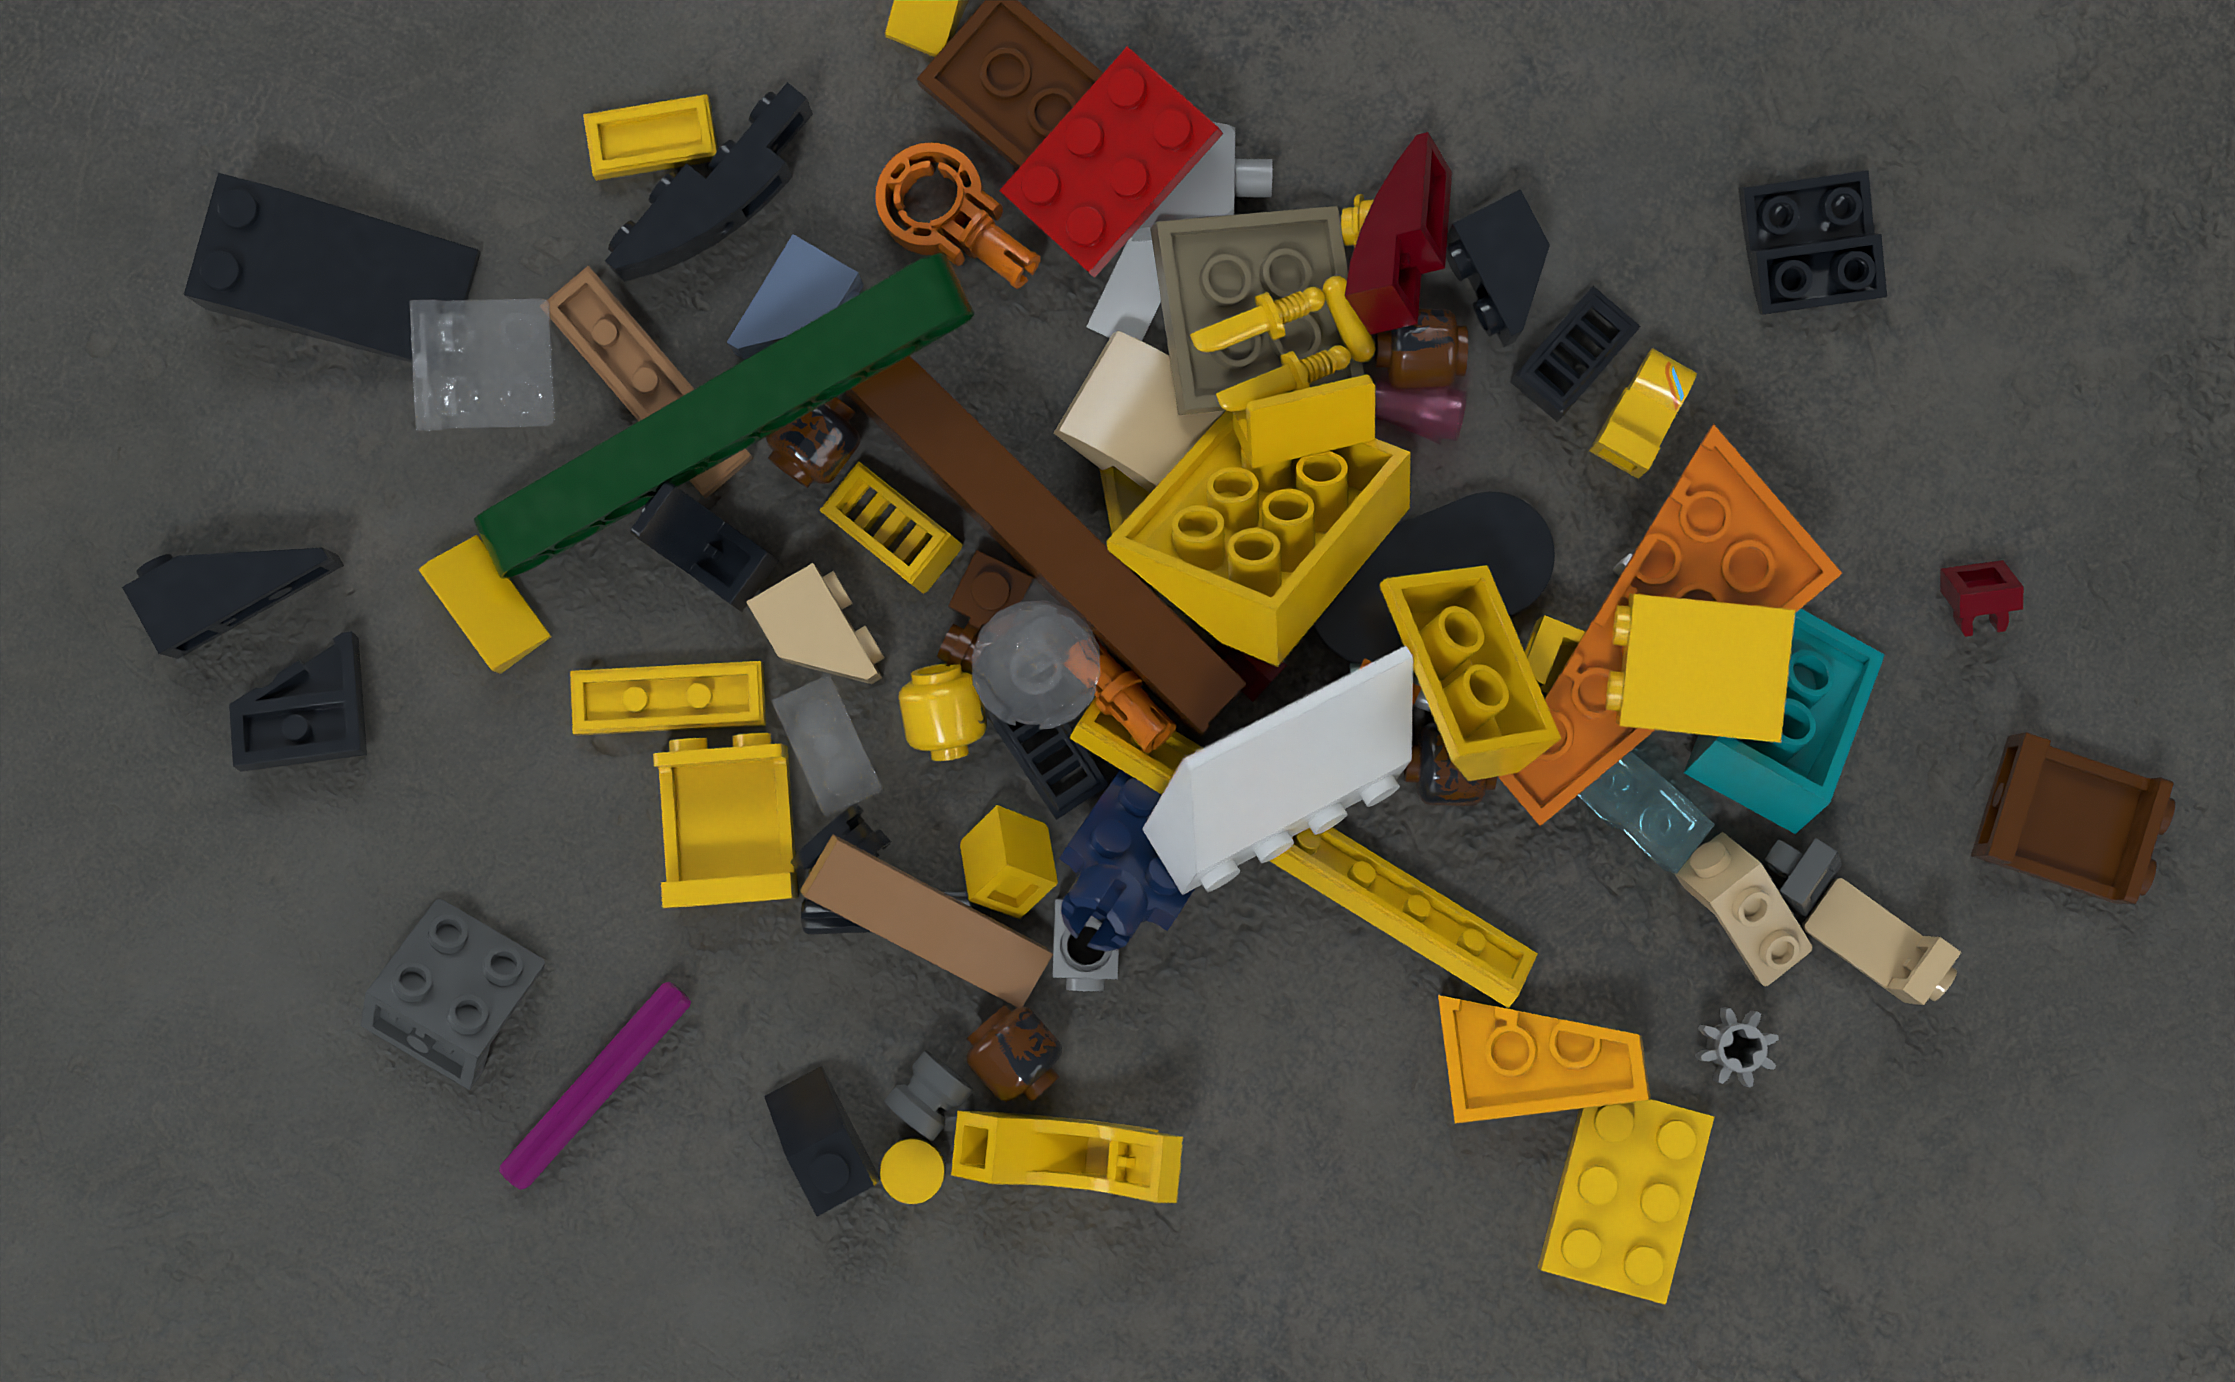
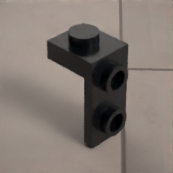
(703, 545)

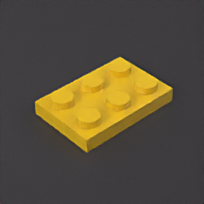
(1626, 1196)

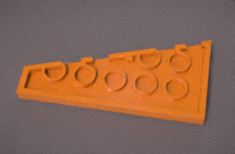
(1711, 541)

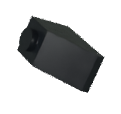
(820, 1141)

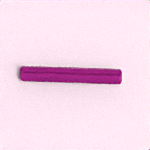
(594, 1085)

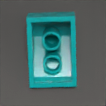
(1822, 711)

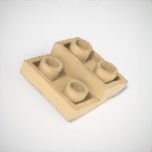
(1130, 414)

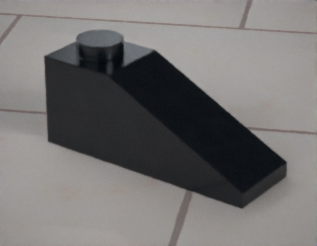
(205, 595)

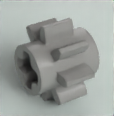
(1751, 1057)

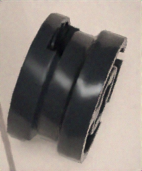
(847, 826)

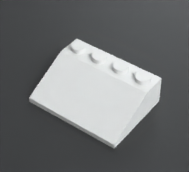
(1286, 775)

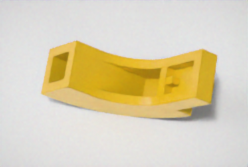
(1067, 1154)

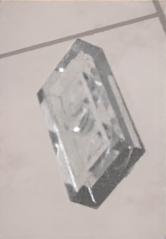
(827, 745)

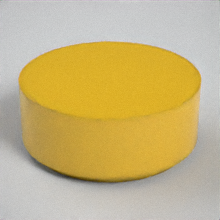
(912, 1170)

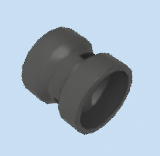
(930, 1093)

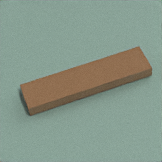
(627, 359)
(926, 921)

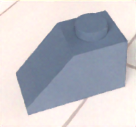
(795, 292)

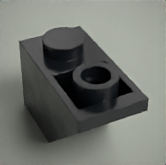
(1503, 259)

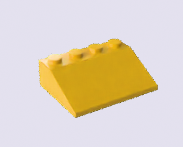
(1263, 545)

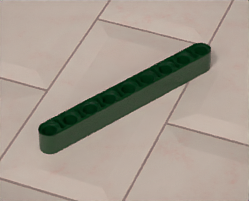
(726, 415)

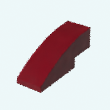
(1401, 239)

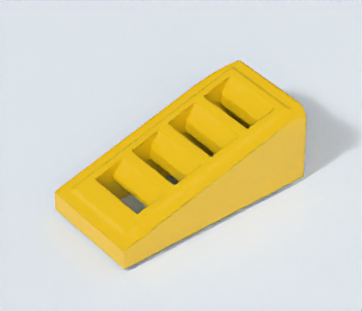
(933, 557)

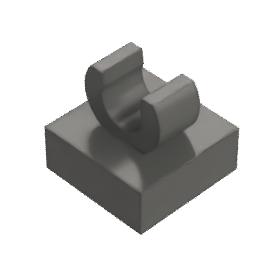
(1804, 874)

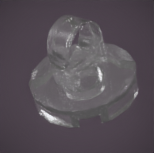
(1036, 664)

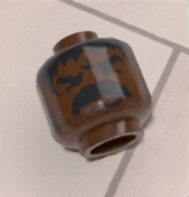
(1424, 352)
(815, 444)
(1437, 776)
(1014, 1054)

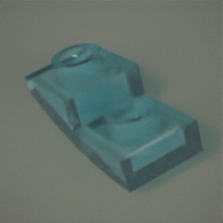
(1648, 811)

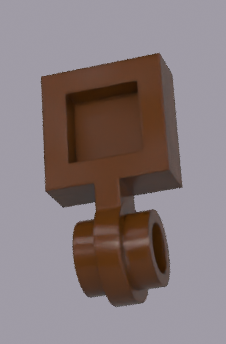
(979, 596)

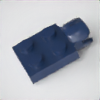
(1118, 869)

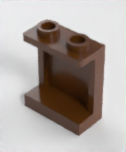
(2074, 821)

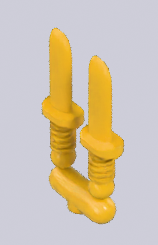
(1270, 317)

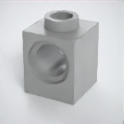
(1078, 975)

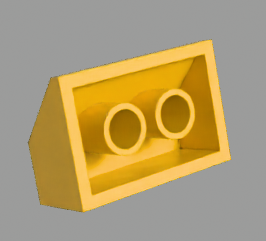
(1472, 670)

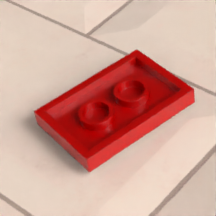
(1111, 161)

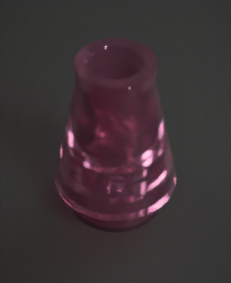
(1425, 411)

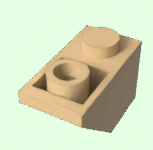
(810, 629)

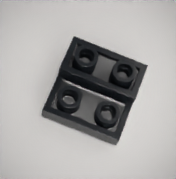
(1812, 242)

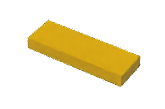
(668, 698)

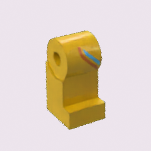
(1644, 414)

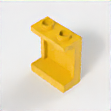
(1701, 667)
(726, 822)

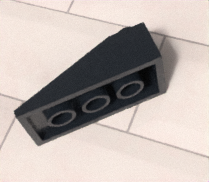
(320, 267)

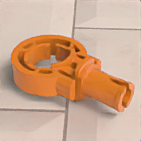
(981, 235)

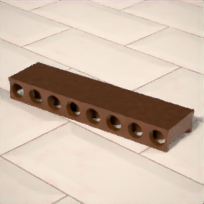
(1049, 542)

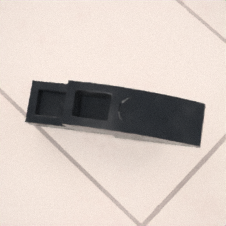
(699, 212)

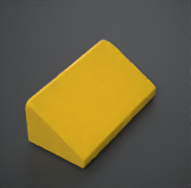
(484, 604)

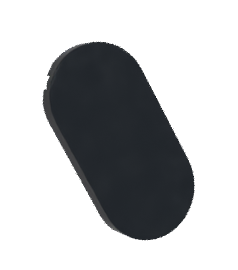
(1463, 534)

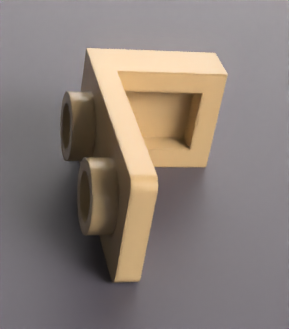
(1746, 906)
(1882, 944)

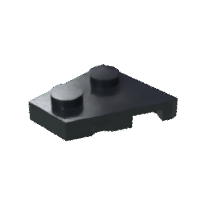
(304, 713)

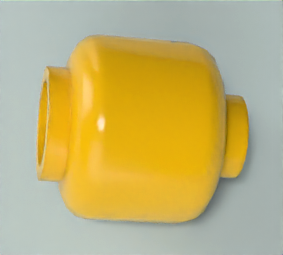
(942, 711)

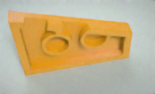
(1534, 1063)

